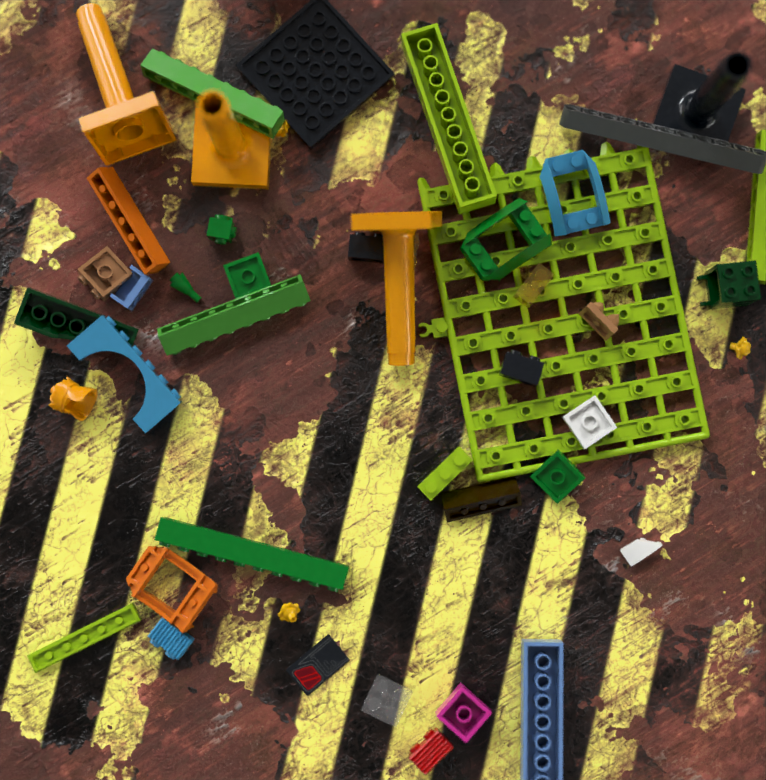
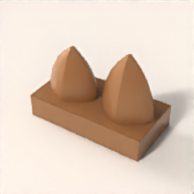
(602, 324)

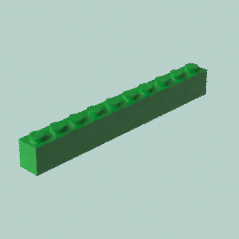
(252, 553)

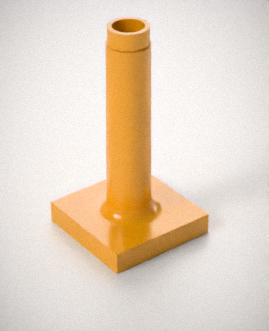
(127, 123)
(225, 149)
(398, 248)

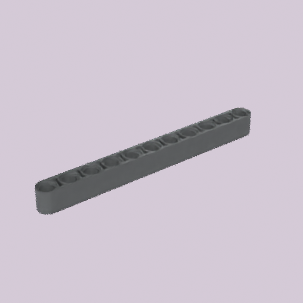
(663, 138)

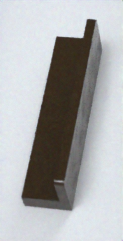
(481, 499)

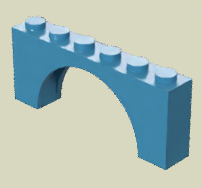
(105, 337)

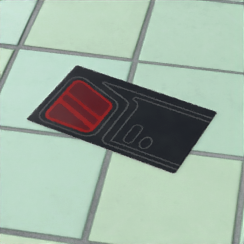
(317, 665)

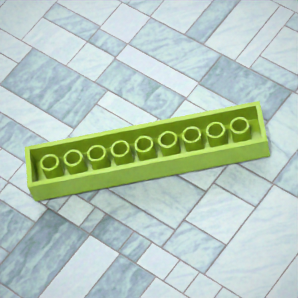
(448, 119)

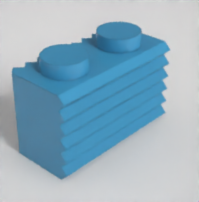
(170, 639)

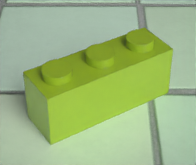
(444, 473)

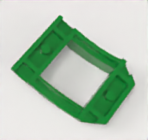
(527, 226)

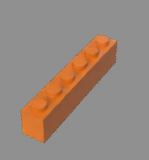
(128, 220)

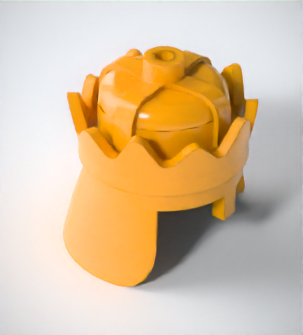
(73, 399)

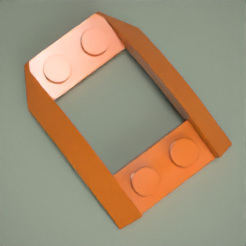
(192, 603)

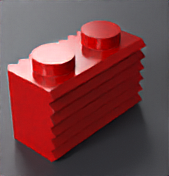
(430, 750)

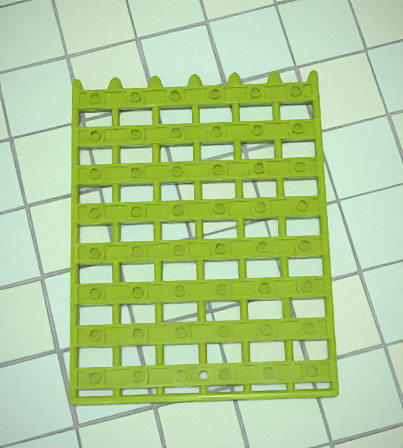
(566, 325)

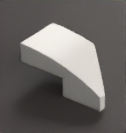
(639, 549)

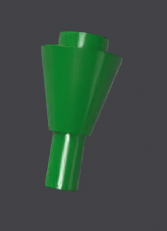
(182, 284)

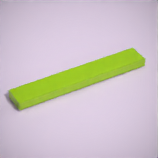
(84, 637)

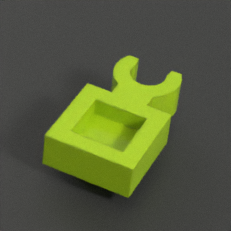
(437, 327)

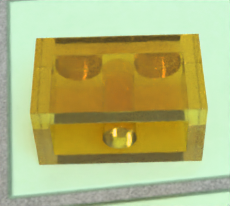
(533, 285)

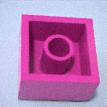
(463, 712)

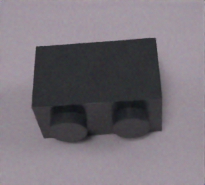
(366, 248)
(521, 368)

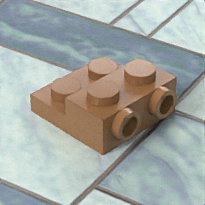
(104, 274)

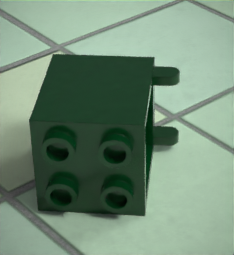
(731, 285)

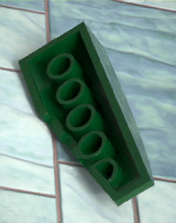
(58, 317)

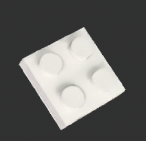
(589, 422)

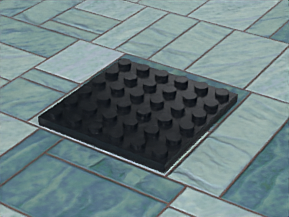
(315, 70)

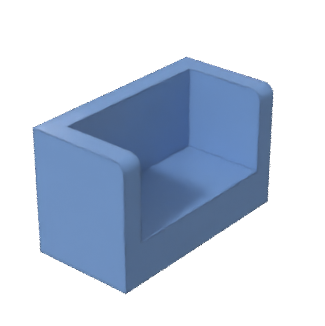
(132, 289)

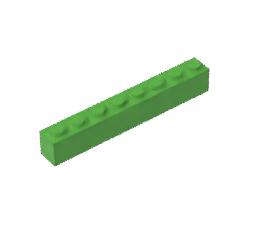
(193, 83)
(233, 315)

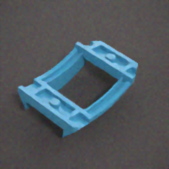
(579, 220)

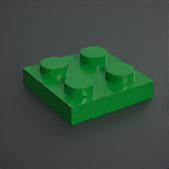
(247, 275)
(557, 476)

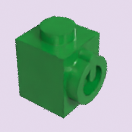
(221, 229)

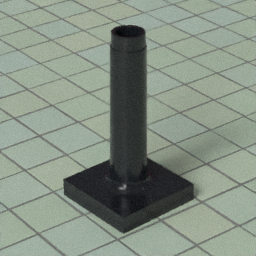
(705, 102)

